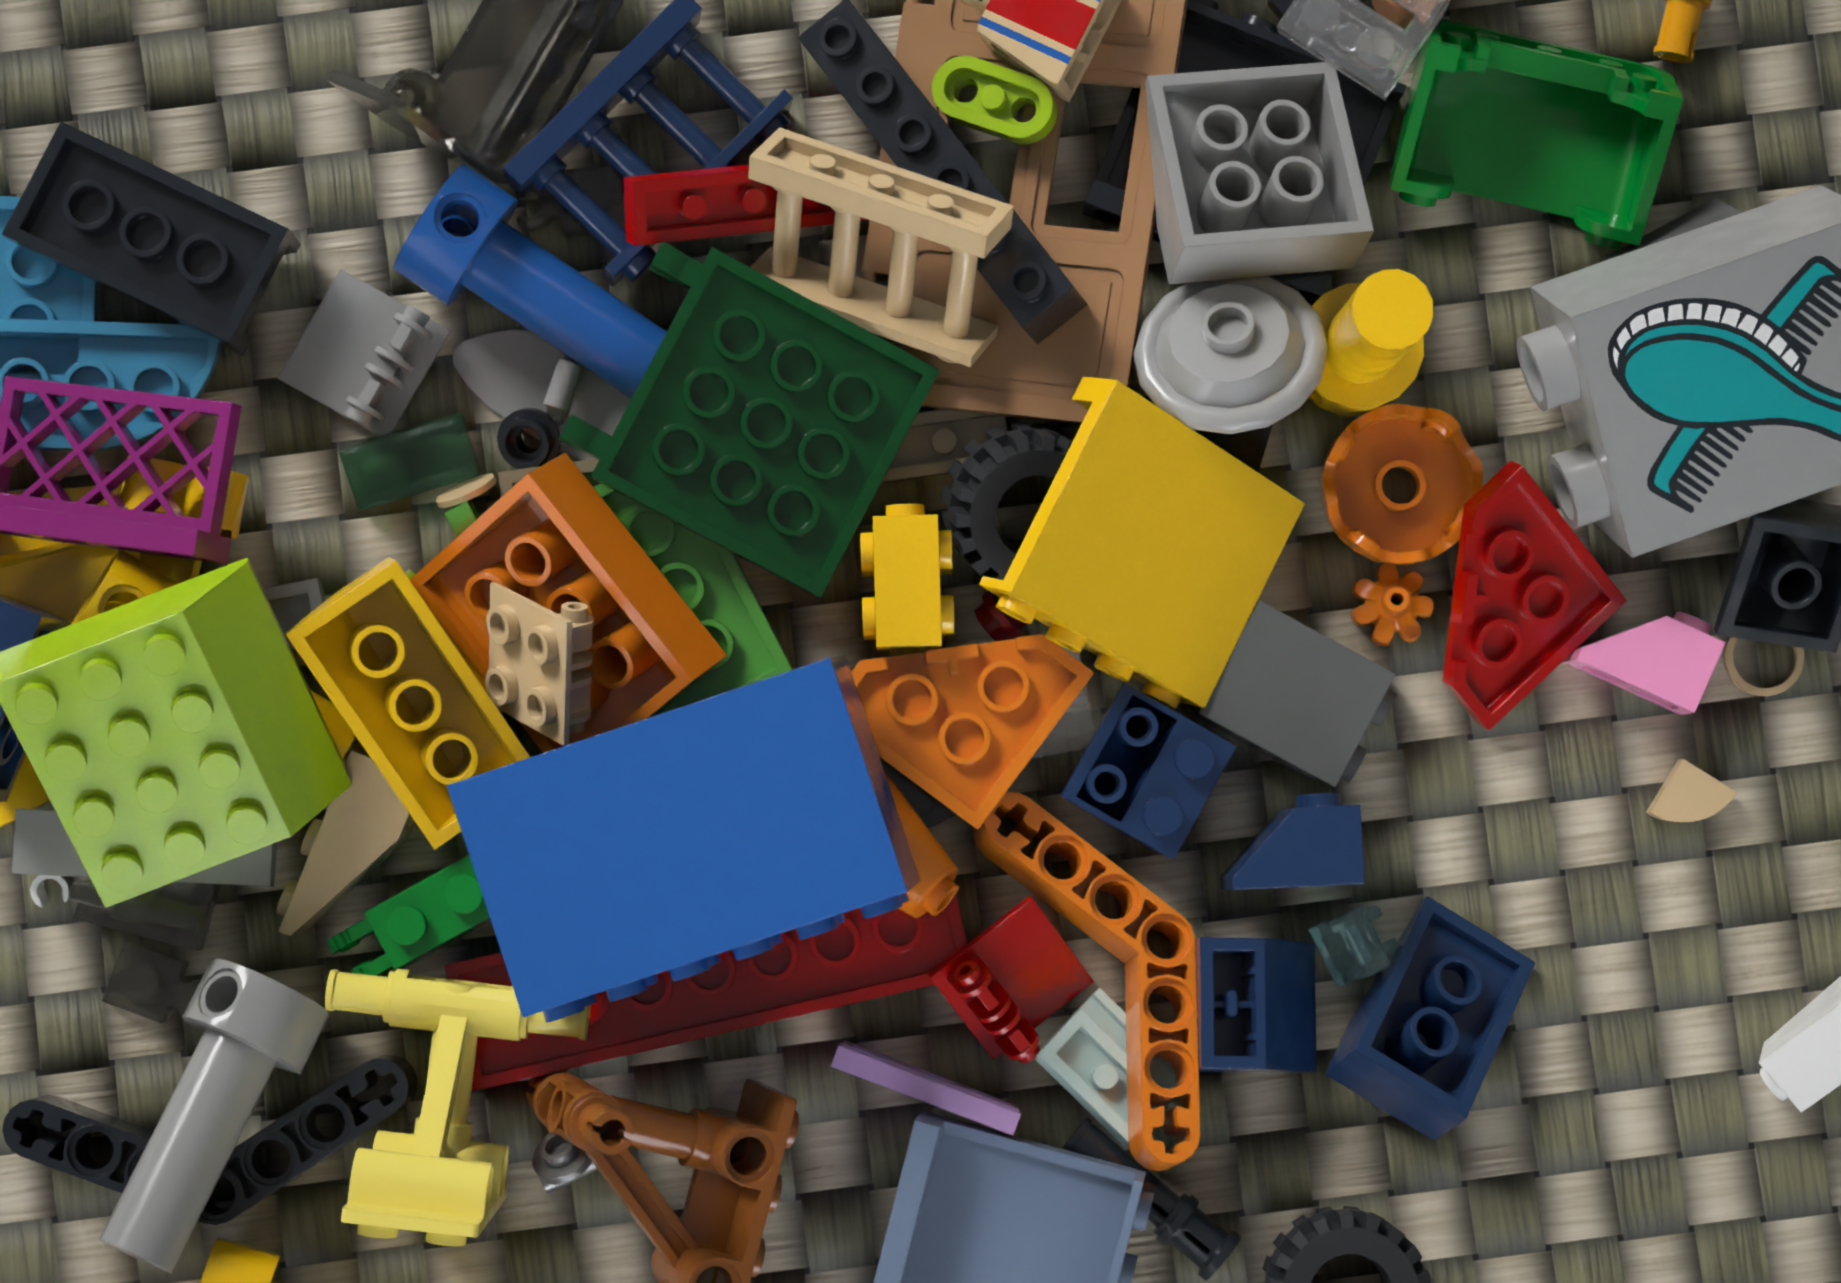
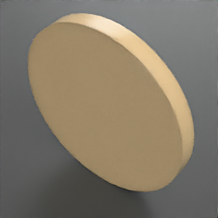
(466, 490)

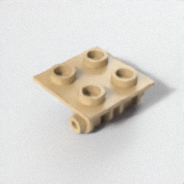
(540, 663)

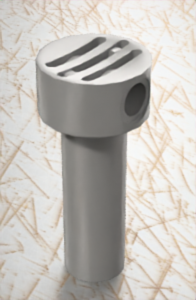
(247, 1032)

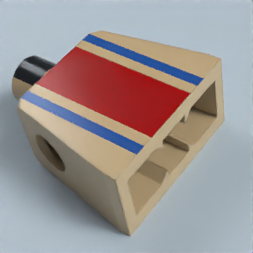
(1046, 36)

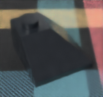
(1787, 579)

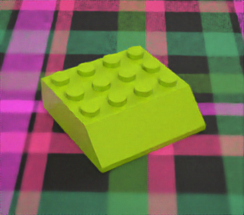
(172, 732)

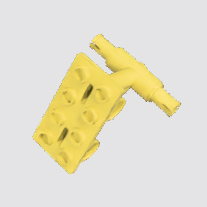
(437, 1175)

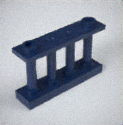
(631, 78)

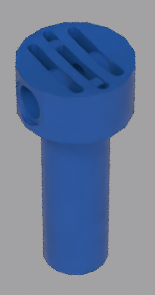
(524, 281)

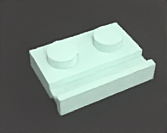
(1091, 1062)

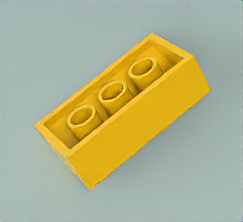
(405, 693)

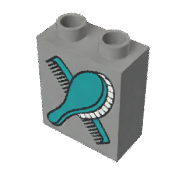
(1696, 374)

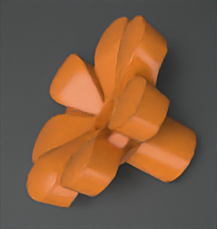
(1383, 613)

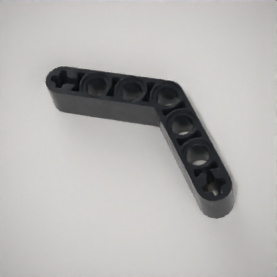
(245, 1166)

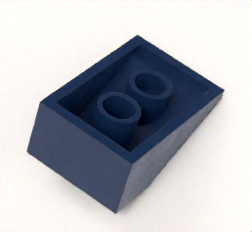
(1432, 1021)

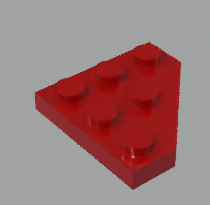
(1519, 596)

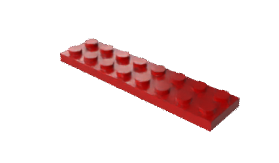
(794, 979)

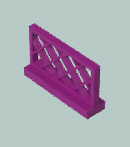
(116, 525)

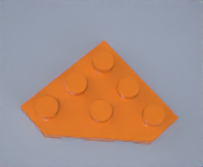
(968, 715)

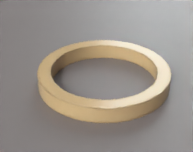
(1753, 690)

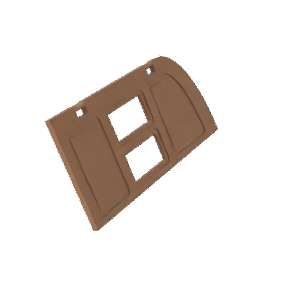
(1104, 266)

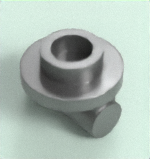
(560, 1163)

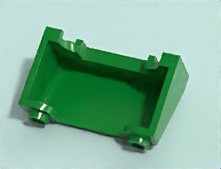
(1536, 129)

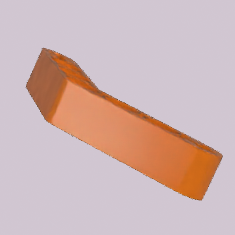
(1143, 970)

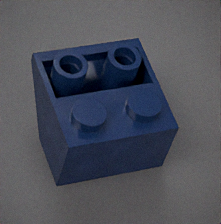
(1148, 771)
(1255, 1005)

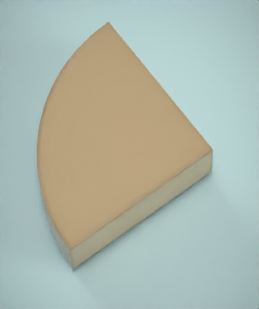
(1689, 795)

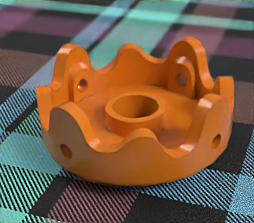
(1432, 451)

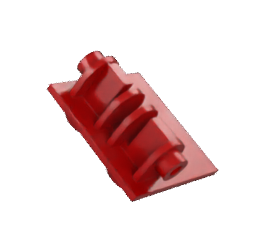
(1012, 981)

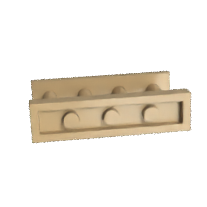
(907, 204)

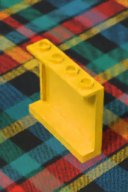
(1148, 547)

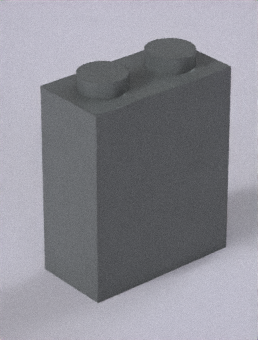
(1299, 697)

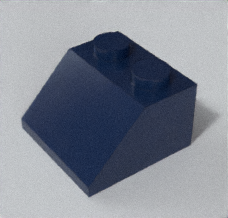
(1303, 848)

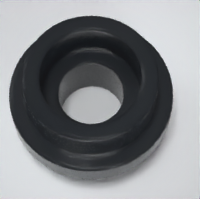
(512, 445)

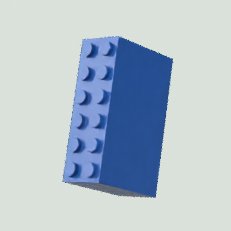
(685, 839)

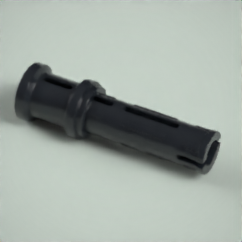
(1175, 1217)

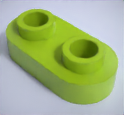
(997, 101)

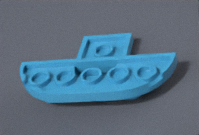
(54, 336)

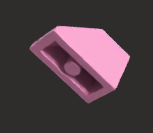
(1658, 660)

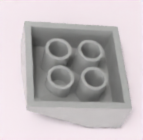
(1255, 173)

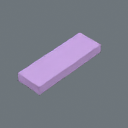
(926, 1087)

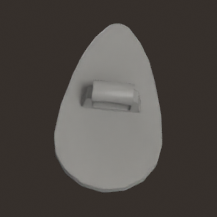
(524, 371)

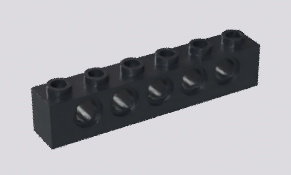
(924, 144)

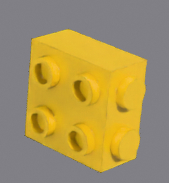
(906, 560)

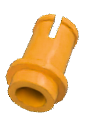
(1680, 30)

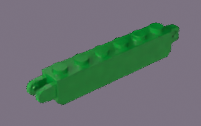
(419, 919)

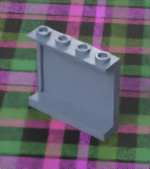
(1008, 1211)

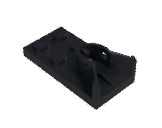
(149, 235)

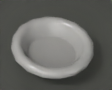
(1231, 353)

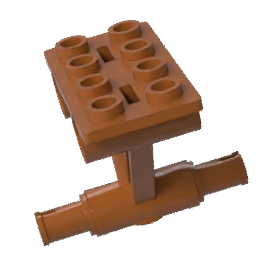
(732, 1179)

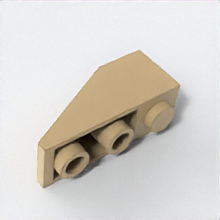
(346, 846)

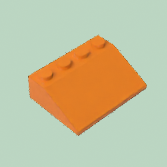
(564, 545)

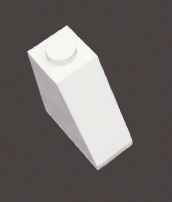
(1805, 1053)

